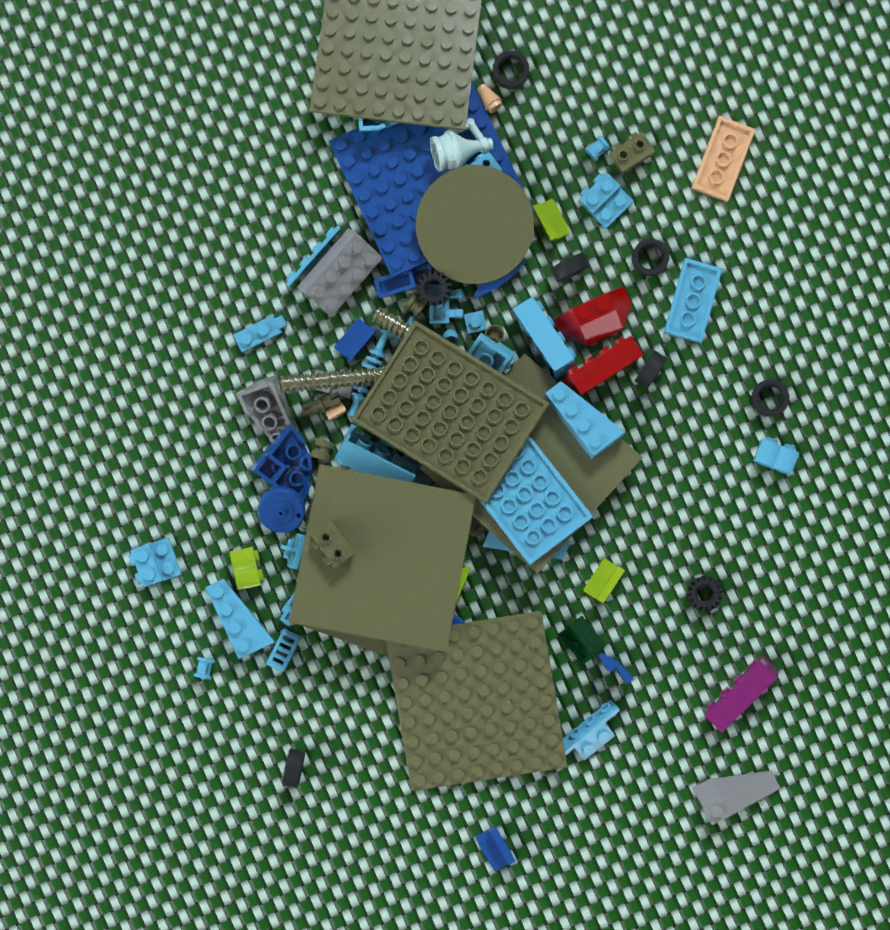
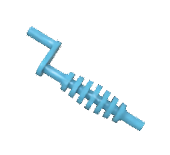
(373, 362)

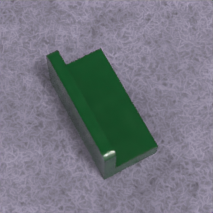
(582, 640)

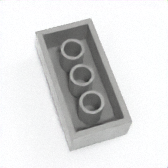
(339, 272)

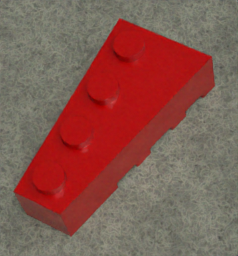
(604, 366)

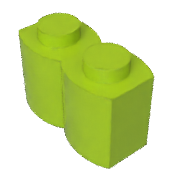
(245, 568)

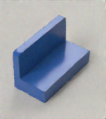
(355, 339)
(495, 848)

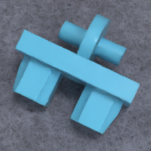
(294, 551)

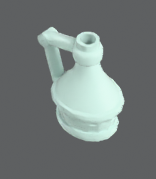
(454, 151)

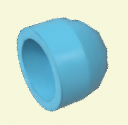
(451, 336)

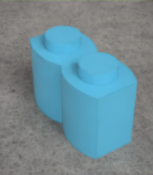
(776, 456)

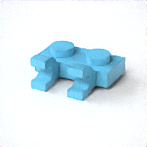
(441, 314)

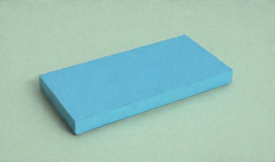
(693, 300)

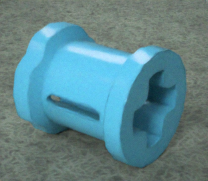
(597, 148)
(204, 668)

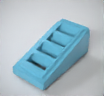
(270, 662)

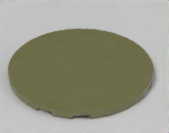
(474, 224)

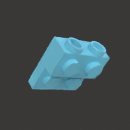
(605, 200)
(492, 354)
(155, 562)

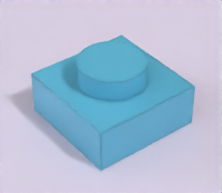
(475, 322)

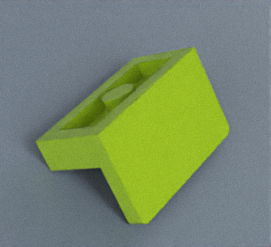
(551, 220)
(603, 580)

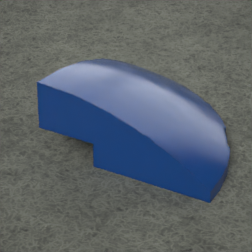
(286, 462)

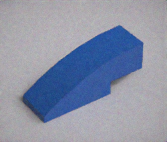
(405, 282)
(487, 288)

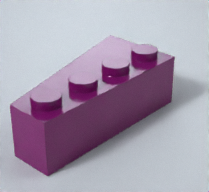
(741, 693)

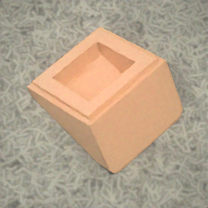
(335, 411)

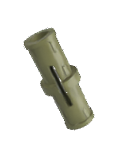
(321, 404)

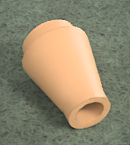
(490, 100)

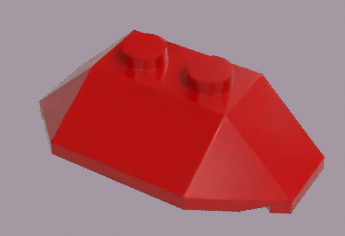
(595, 318)

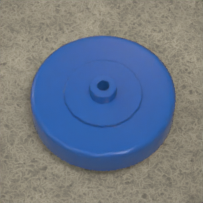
(281, 509)

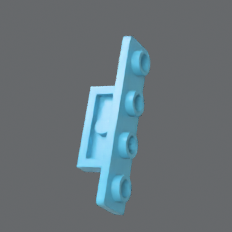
(319, 250)
(592, 732)

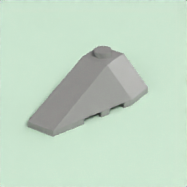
(266, 406)
(730, 794)

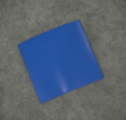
(611, 664)

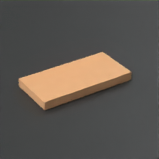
(723, 158)

